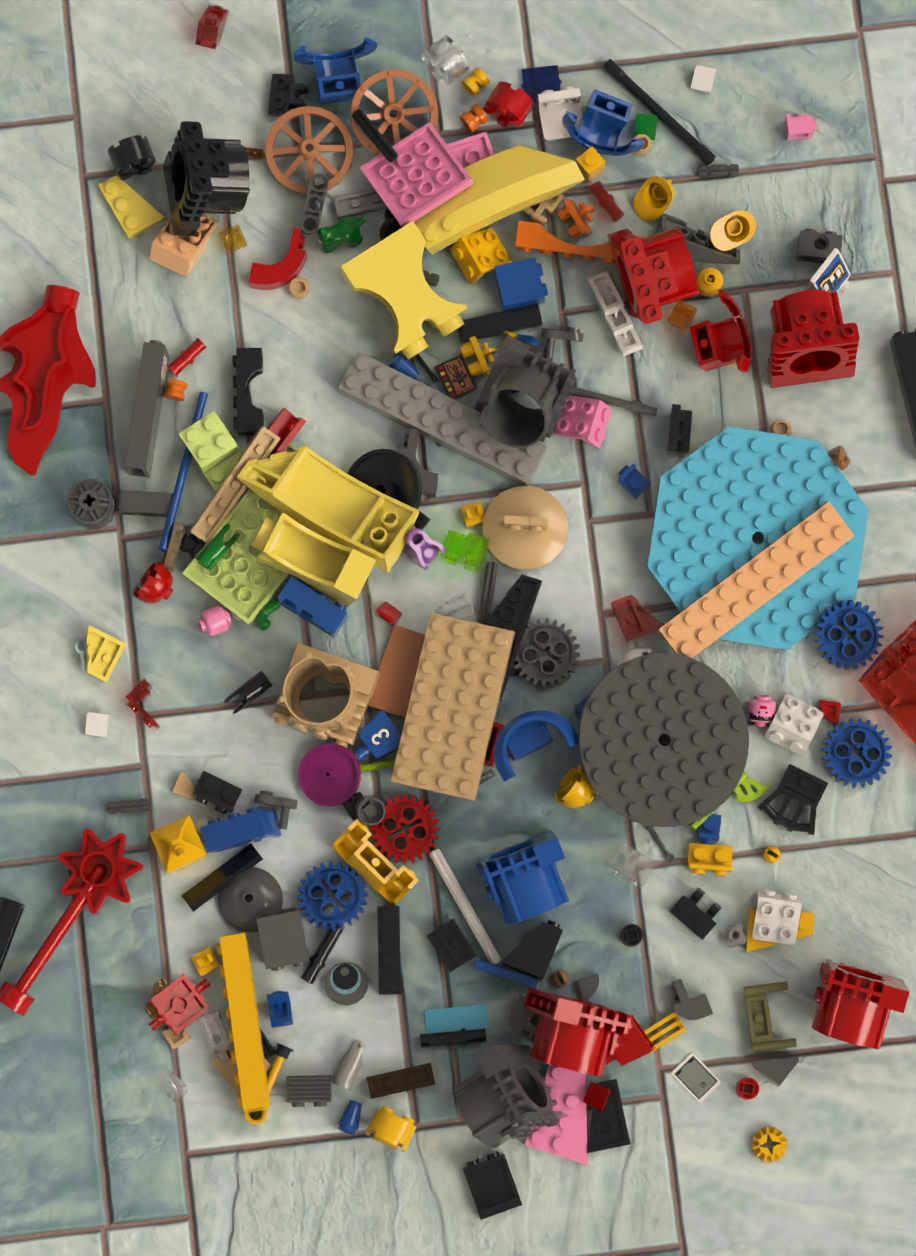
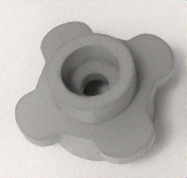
(737, 929)

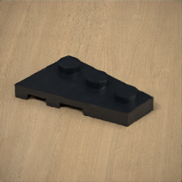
(608, 1126)

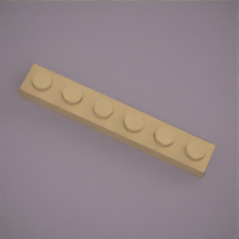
(231, 487)

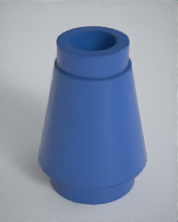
(404, 366)
(350, 1118)

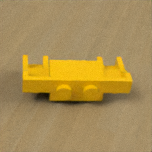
(372, 865)

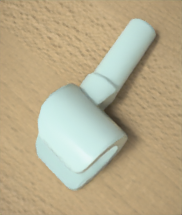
(82, 655)

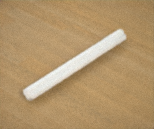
(465, 906)

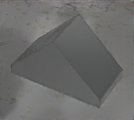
(776, 1069)

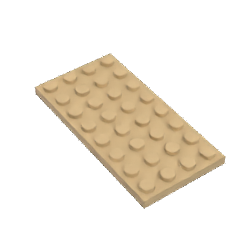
(452, 706)

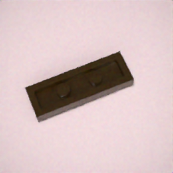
(400, 1080)

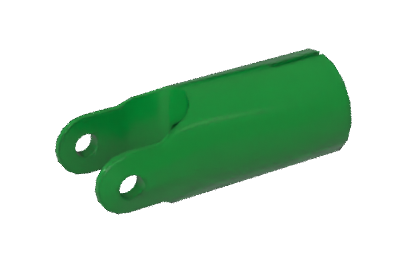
(216, 549)

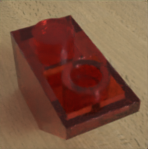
(211, 26)

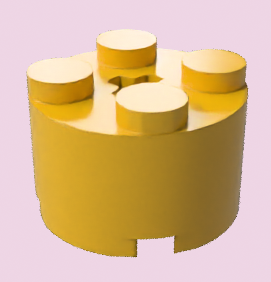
(391, 1129)

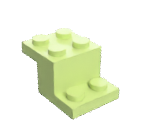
(211, 448)

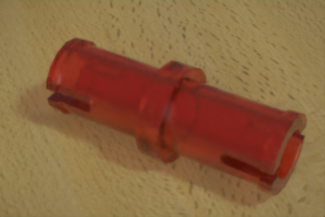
(606, 201)

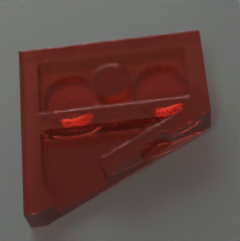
(634, 618)

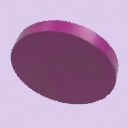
(330, 774)

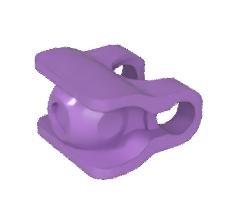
(421, 547)

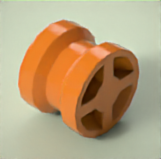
(175, 389)

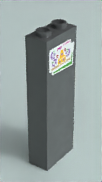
(147, 409)

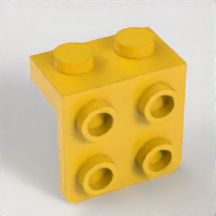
(479, 254)

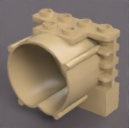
(311, 663)

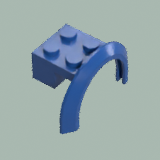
(336, 72)
(602, 125)
(528, 734)

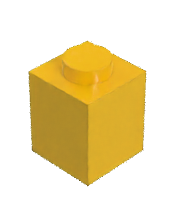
(590, 164)

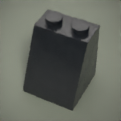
(535, 951)

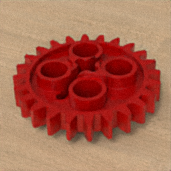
(415, 846)

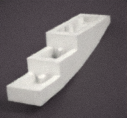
(615, 313)

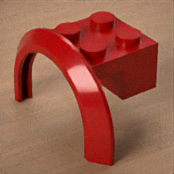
(723, 341)

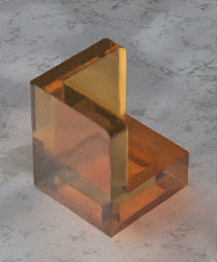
(682, 316)

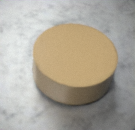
(299, 288)

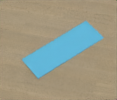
(456, 1018)

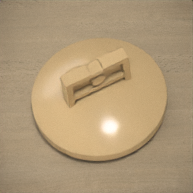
(525, 527)

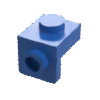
(280, 1009)

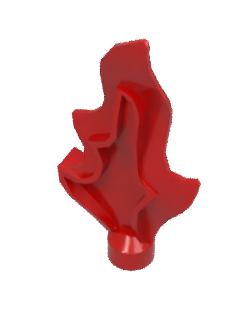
(45, 366)

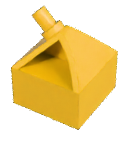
(179, 844)

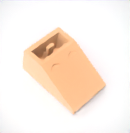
(181, 252)

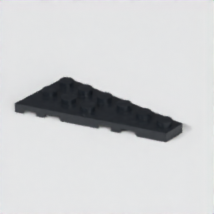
(514, 614)

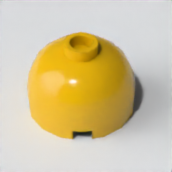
(575, 789)

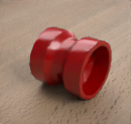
(747, 1091)

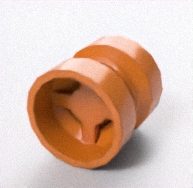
(474, 118)

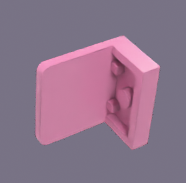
(584, 420)

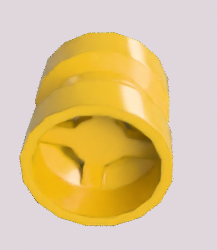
(475, 81)

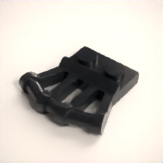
(803, 787)

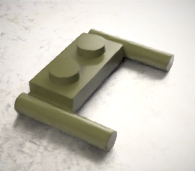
(759, 1017)

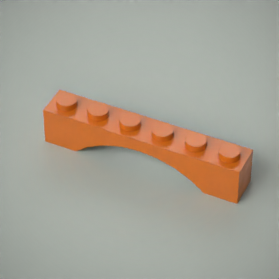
(535, 236)

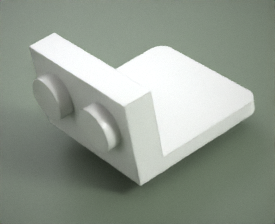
(552, 109)
(794, 724)
(777, 917)

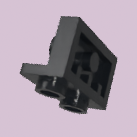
(679, 429)
(217, 792)

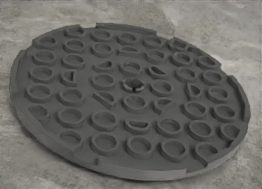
(622, 747)

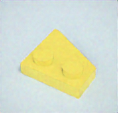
(101, 653)

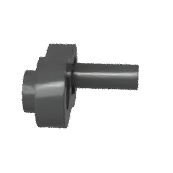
(571, 334)
(266, 798)

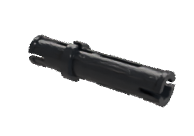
(318, 960)
(450, 1038)

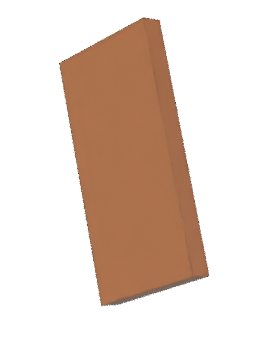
(397, 672)

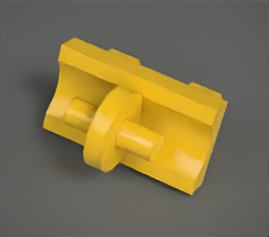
(473, 349)

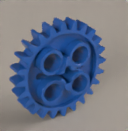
(862, 621)
(871, 740)
(315, 906)

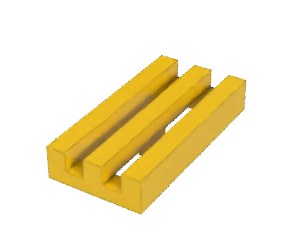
(677, 1023)

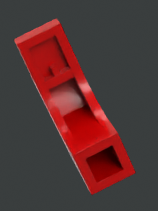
(280, 274)

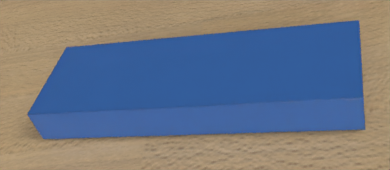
(506, 974)

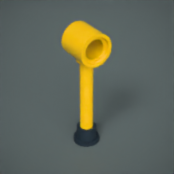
(282, 1054)

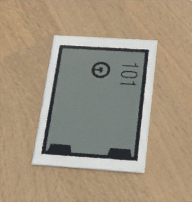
(695, 1077)

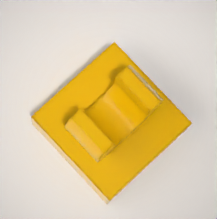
(473, 514)
(205, 961)

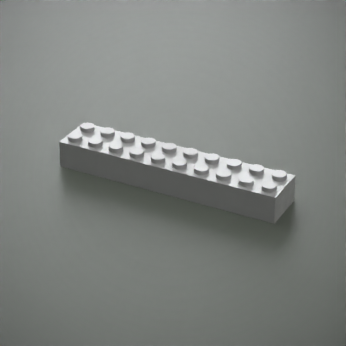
(435, 417)

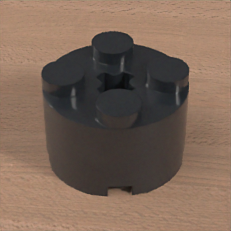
(132, 157)

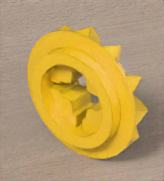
(761, 1137)

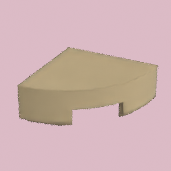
(184, 786)
(176, 1040)

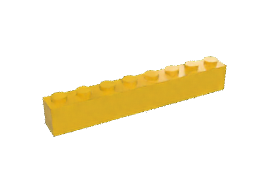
(244, 1022)

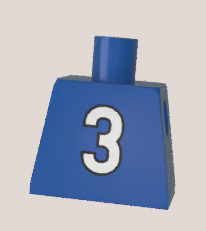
(378, 738)

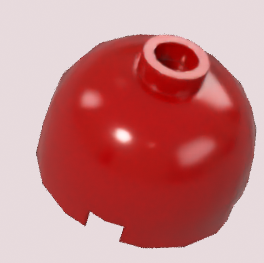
(155, 584)

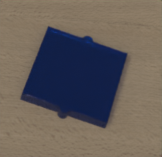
(539, 80)

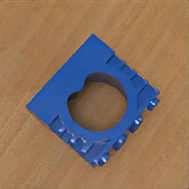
(525, 877)

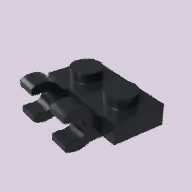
(693, 917)

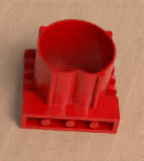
(653, 271)
(810, 340)
(856, 1003)
(575, 1031)

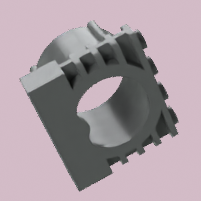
(529, 373)
(506, 1096)

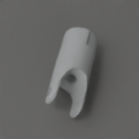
(349, 1066)

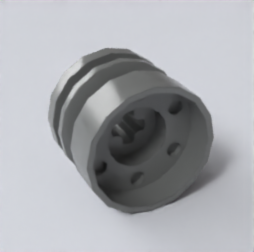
(102, 508)

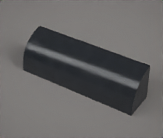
(9, 919)

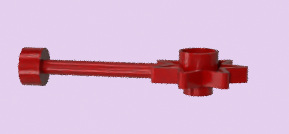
(97, 873)

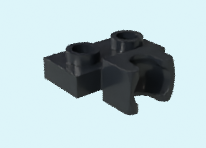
(285, 94)

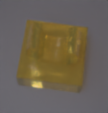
(233, 239)

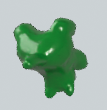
(344, 232)

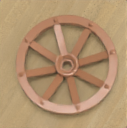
(400, 112)
(308, 141)

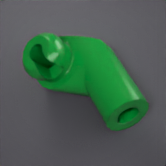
(264, 613)

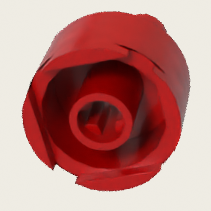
(508, 105)

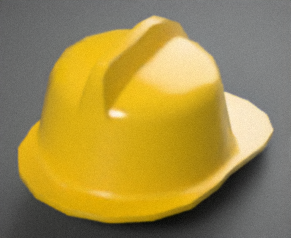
(653, 198)
(733, 230)

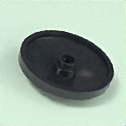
(389, 474)

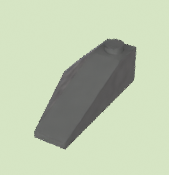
(698, 243)

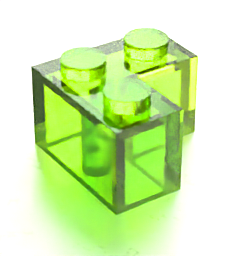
(466, 550)

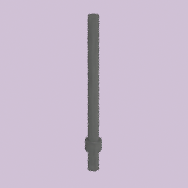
(635, 406)

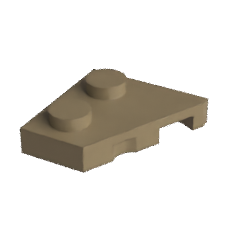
(177, 538)

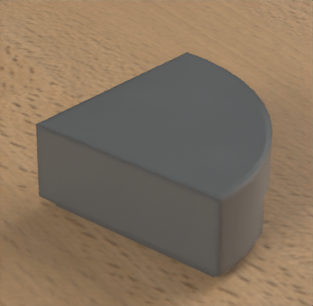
(588, 986)

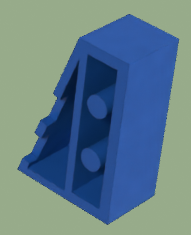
(312, 606)
(240, 829)

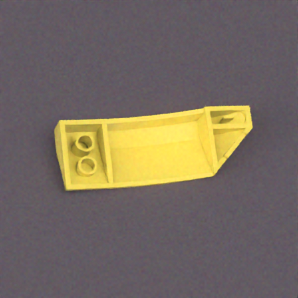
(500, 188)
(332, 503)

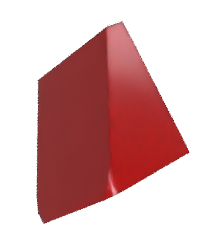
(388, 613)
(596, 1096)

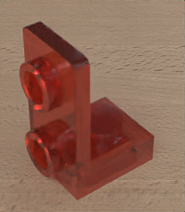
(141, 692)

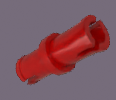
(186, 357)

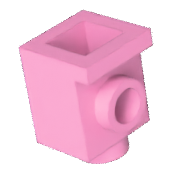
(799, 126)

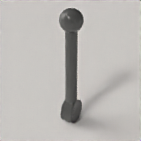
(669, 857)

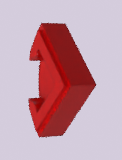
(831, 711)

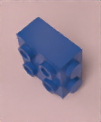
(520, 283)

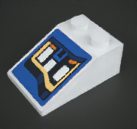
(832, 275)

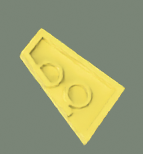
(129, 207)

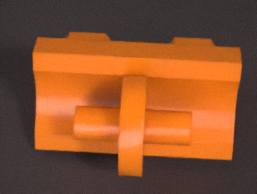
(571, 210)

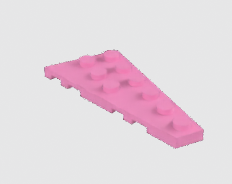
(570, 1134)

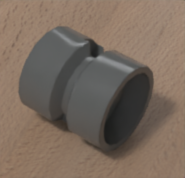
(370, 810)

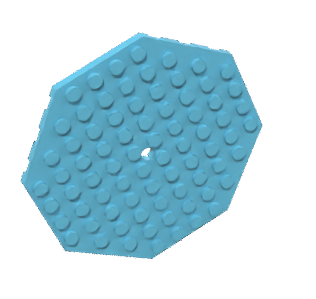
(746, 486)

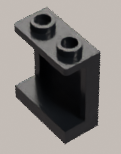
(492, 1185)

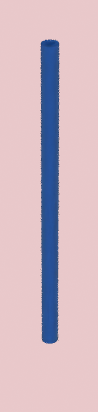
(181, 479)

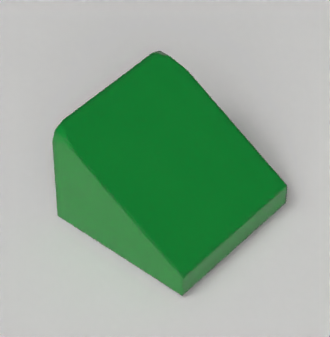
(646, 125)

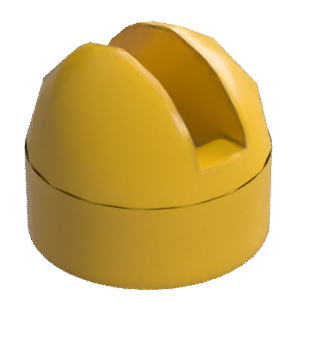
(769, 858)

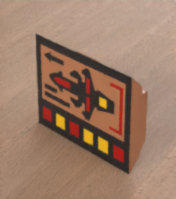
(455, 377)

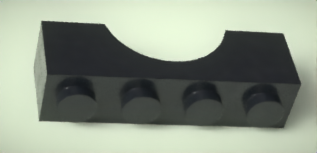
(248, 366)
(389, 950)

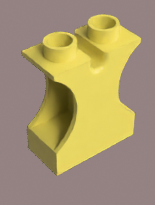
(396, 278)
(313, 559)

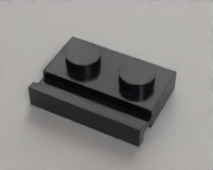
(451, 945)

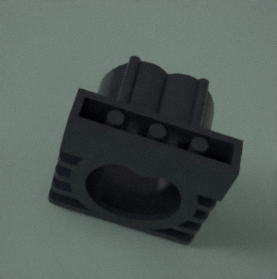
(204, 177)

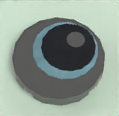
(346, 983)

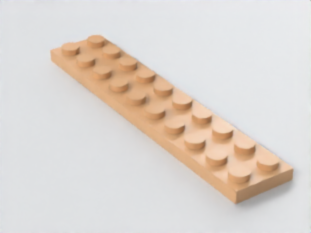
(756, 582)

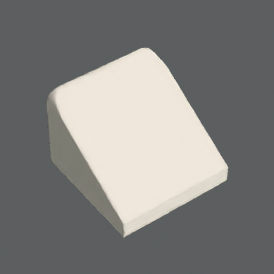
(703, 79)
(97, 724)

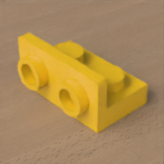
(709, 858)

